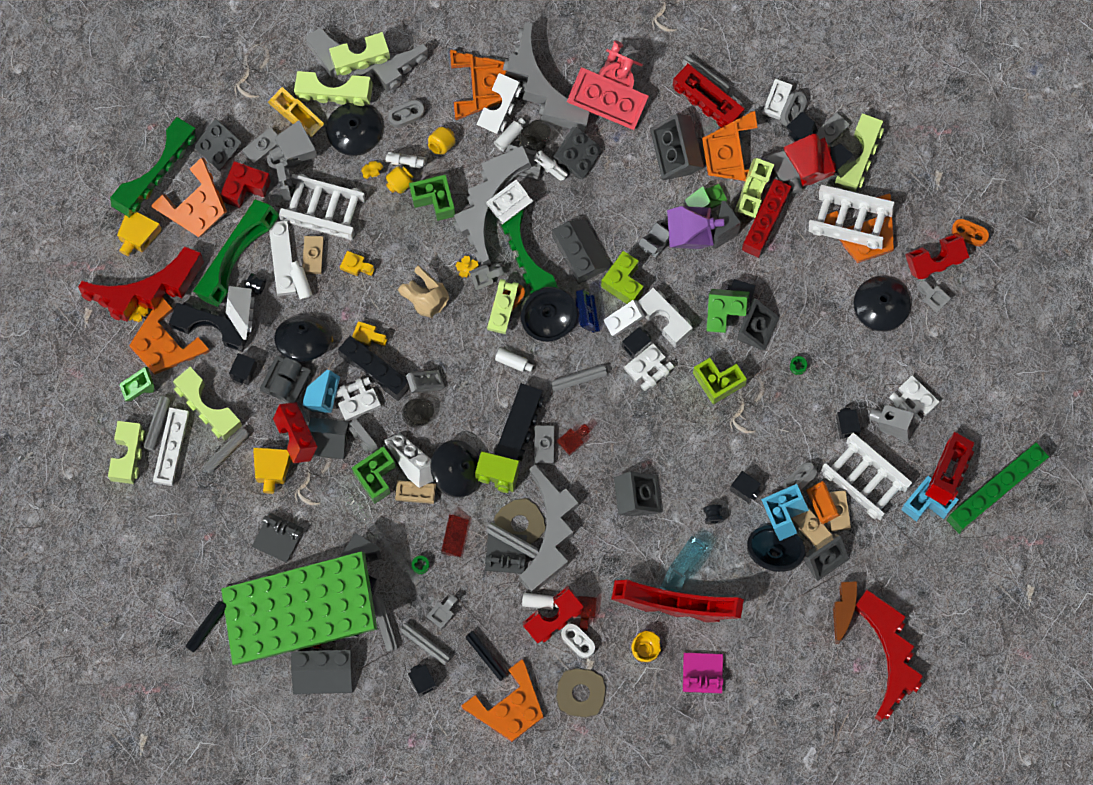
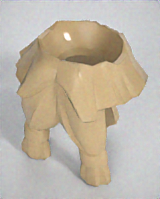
(426, 300)

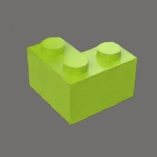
(619, 280)
(717, 384)
(499, 470)

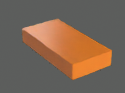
(822, 502)

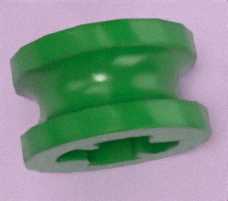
(803, 363)
(425, 567)

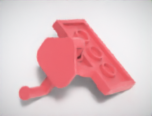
(608, 95)

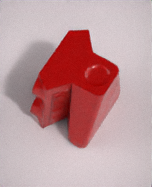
(811, 159)

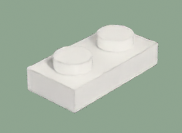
(777, 99)
(624, 318)

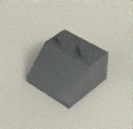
(637, 494)

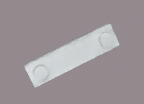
(282, 258)
(171, 446)

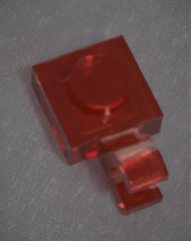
(572, 440)
(588, 611)

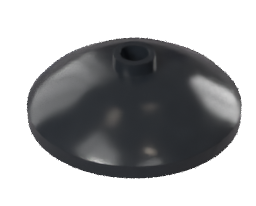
(354, 139)
(878, 314)
(550, 324)
(303, 338)
(448, 469)
(773, 554)

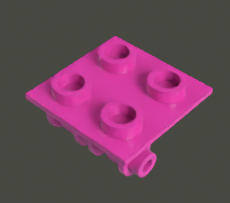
(702, 673)

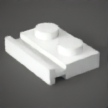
(509, 202)

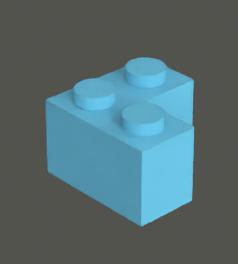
(919, 503)
(783, 507)

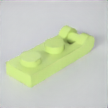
(502, 307)

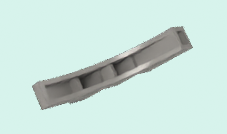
(387, 73)
(537, 89)
(474, 220)
(558, 506)

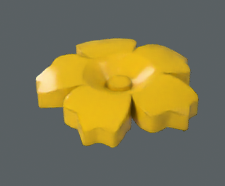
(371, 169)
(466, 266)
(138, 313)

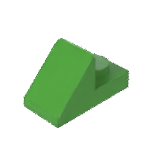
(706, 198)
(137, 384)

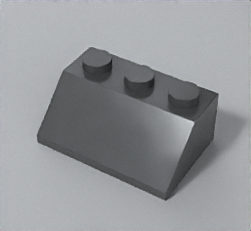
(676, 147)
(580, 250)
(321, 672)

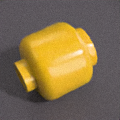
(441, 140)
(399, 179)

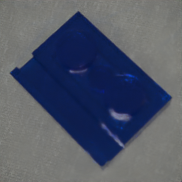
(587, 309)

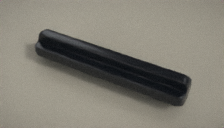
(206, 626)
(486, 655)

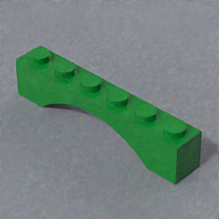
(131, 194)
(532, 273)
(215, 281)
(997, 487)

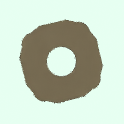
(527, 509)
(573, 707)

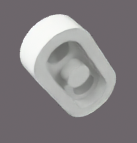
(579, 640)

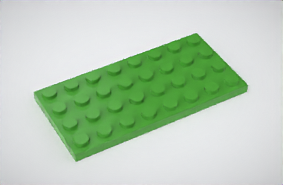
(299, 608)

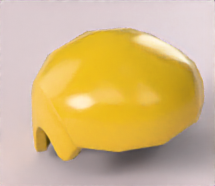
(646, 646)

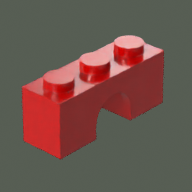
(952, 252)
(301, 442)
(542, 627)

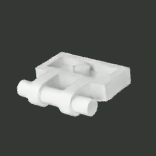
(400, 159)
(646, 362)
(917, 395)
(359, 404)

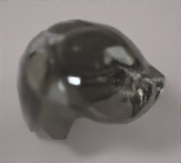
(535, 135)
(417, 412)

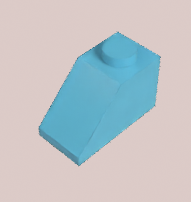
(322, 392)

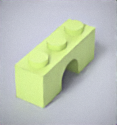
(346, 61)
(751, 192)
(125, 468)

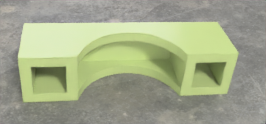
(355, 91)
(866, 133)
(222, 420)

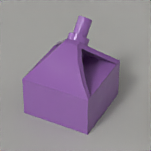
(691, 227)

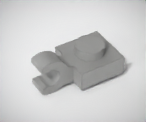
(483, 275)
(935, 298)
(441, 614)

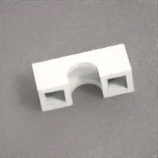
(495, 119)
(654, 304)

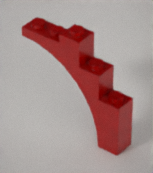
(123, 299)
(676, 604)
(886, 622)

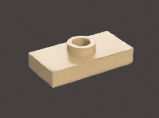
(313, 254)
(409, 492)
(843, 521)
(811, 527)

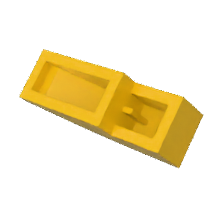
(295, 110)

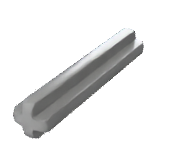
(707, 73)
(579, 378)
(156, 423)
(226, 450)
(512, 540)
(384, 623)
(425, 643)

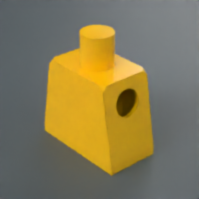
(137, 233)
(271, 467)

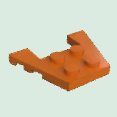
(483, 74)
(724, 151)
(200, 209)
(861, 252)
(158, 348)
(515, 712)

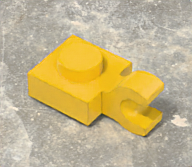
(355, 263)
(366, 334)

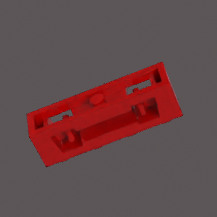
(685, 84)
(766, 218)
(945, 489)

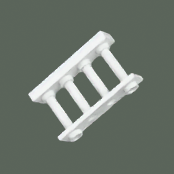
(854, 200)
(325, 224)
(884, 470)

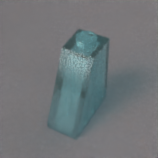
(684, 565)

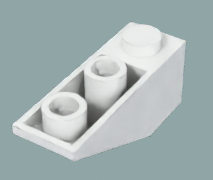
(238, 309)
(411, 460)

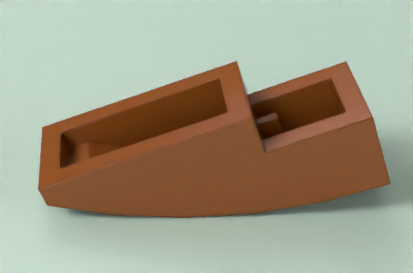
(844, 609)

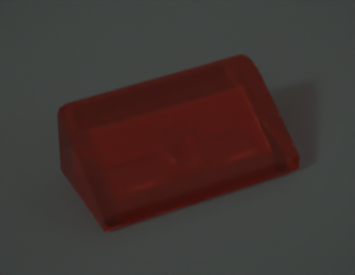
(454, 536)

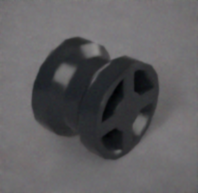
(256, 284)
(713, 514)

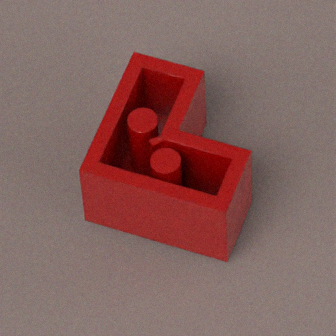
(243, 180)

